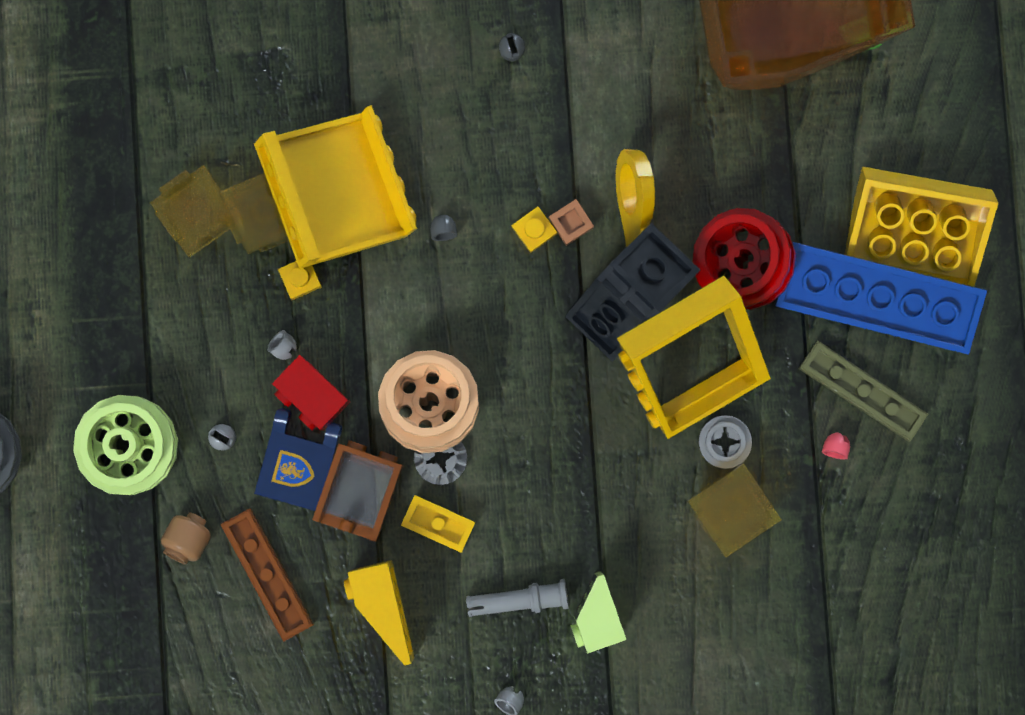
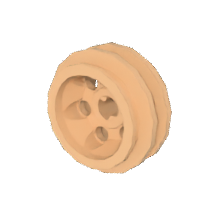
(415, 369)

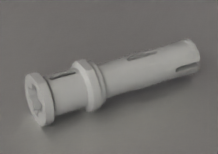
(532, 598)

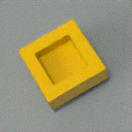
(534, 229)
(299, 281)

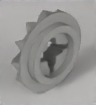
(735, 430)
(434, 474)

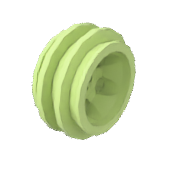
(146, 474)

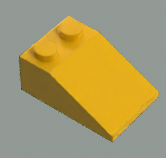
(380, 602)

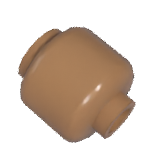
(185, 538)

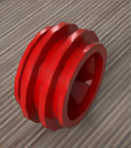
(768, 280)

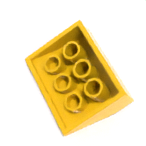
(921, 224)

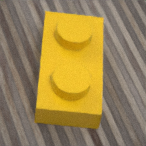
(438, 523)

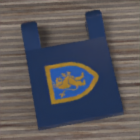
(294, 466)

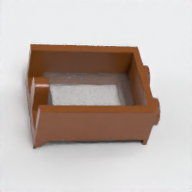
(358, 491)

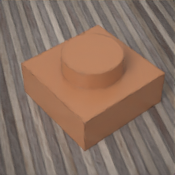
(571, 222)

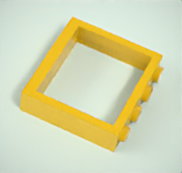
(711, 393)

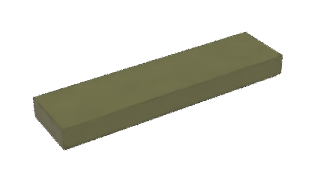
(863, 391)

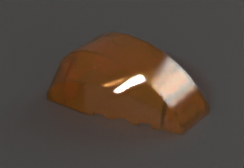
(785, 40)

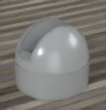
(281, 345)
(224, 430)
(509, 701)

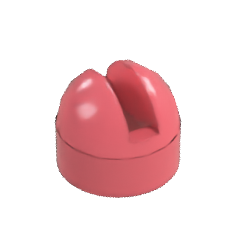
(836, 446)

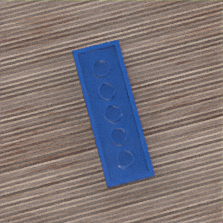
(883, 298)

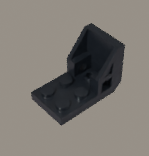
(631, 290)

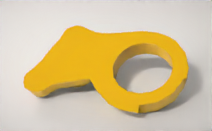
(636, 209)

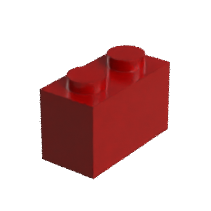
(310, 393)

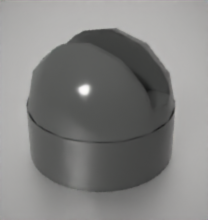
(504, 47)
(443, 228)

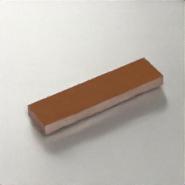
(267, 574)

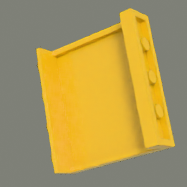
(336, 187)

